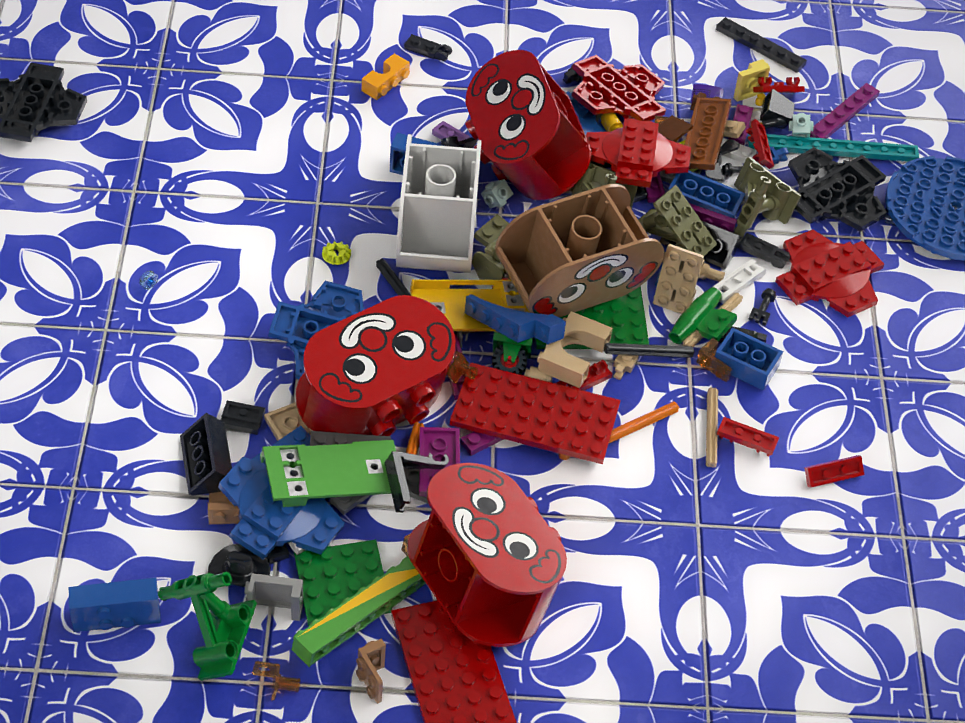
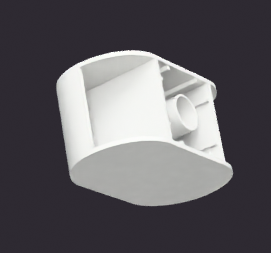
(438, 207)

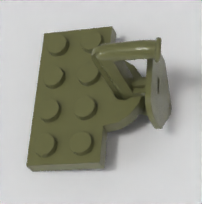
(488, 264)

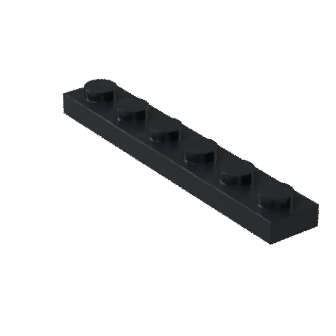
(761, 44)

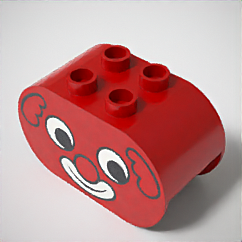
(526, 126)
(376, 368)
(487, 554)

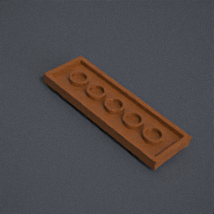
(707, 133)

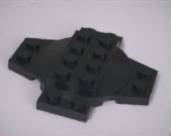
(37, 103)
(837, 189)

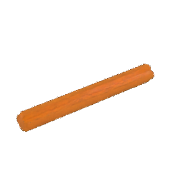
(644, 421)

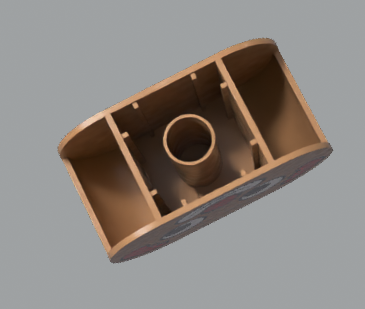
(578, 251)

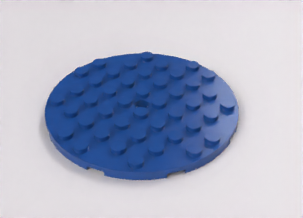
(922, 203)

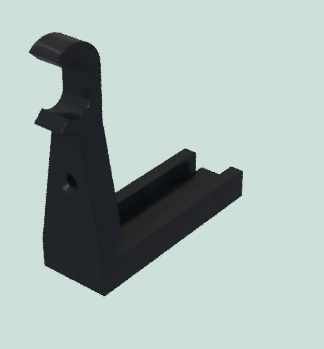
(395, 467)

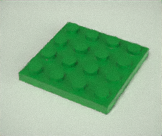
(336, 575)

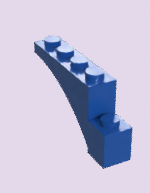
(514, 323)

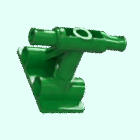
(221, 627)

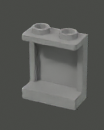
(276, 592)

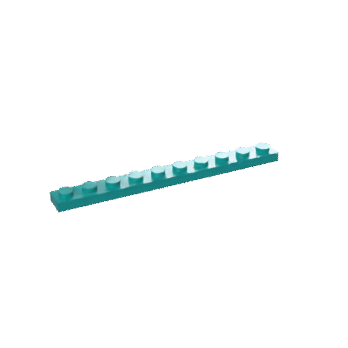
(843, 148)

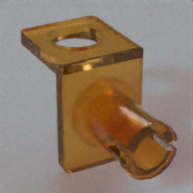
(460, 367)
(279, 681)

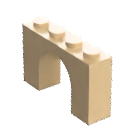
(562, 365)

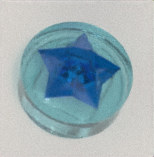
(148, 280)

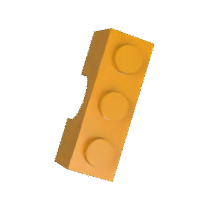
(394, 71)

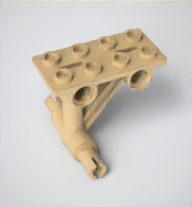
(679, 278)

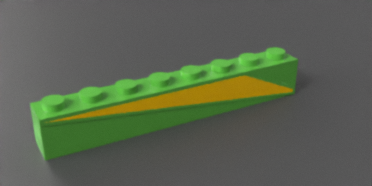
(356, 612)

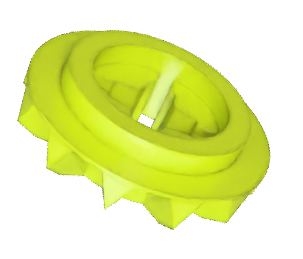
(331, 257)

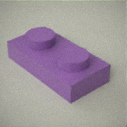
(445, 130)

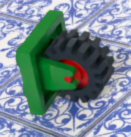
(509, 354)

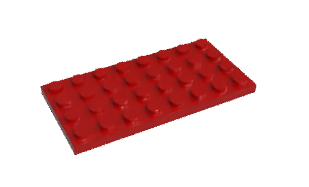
(536, 413)
(448, 671)

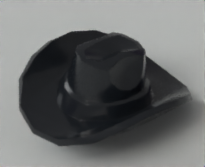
(239, 564)

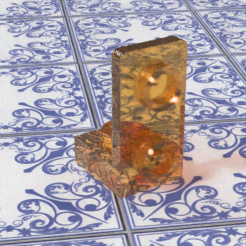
(707, 360)

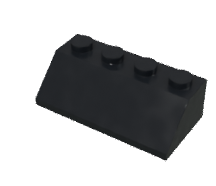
(724, 250)
(205, 455)

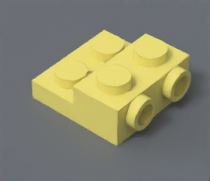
(749, 78)

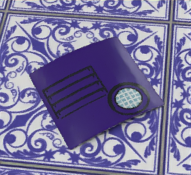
(710, 91)

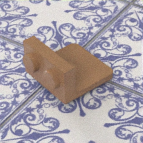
(222, 510)
(369, 660)

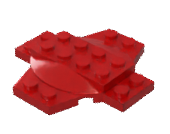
(619, 91)
(638, 152)
(830, 273)

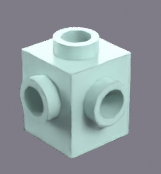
(801, 125)
(496, 193)

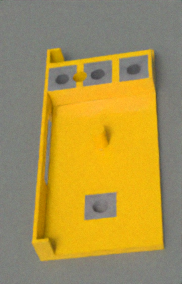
(453, 300)

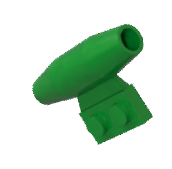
(704, 318)

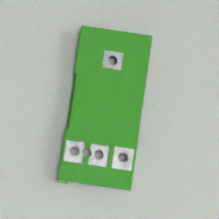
(326, 470)

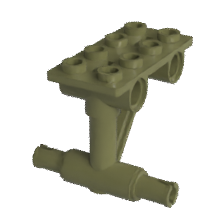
(598, 176)
(763, 195)
(682, 223)

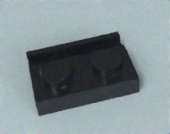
(242, 417)

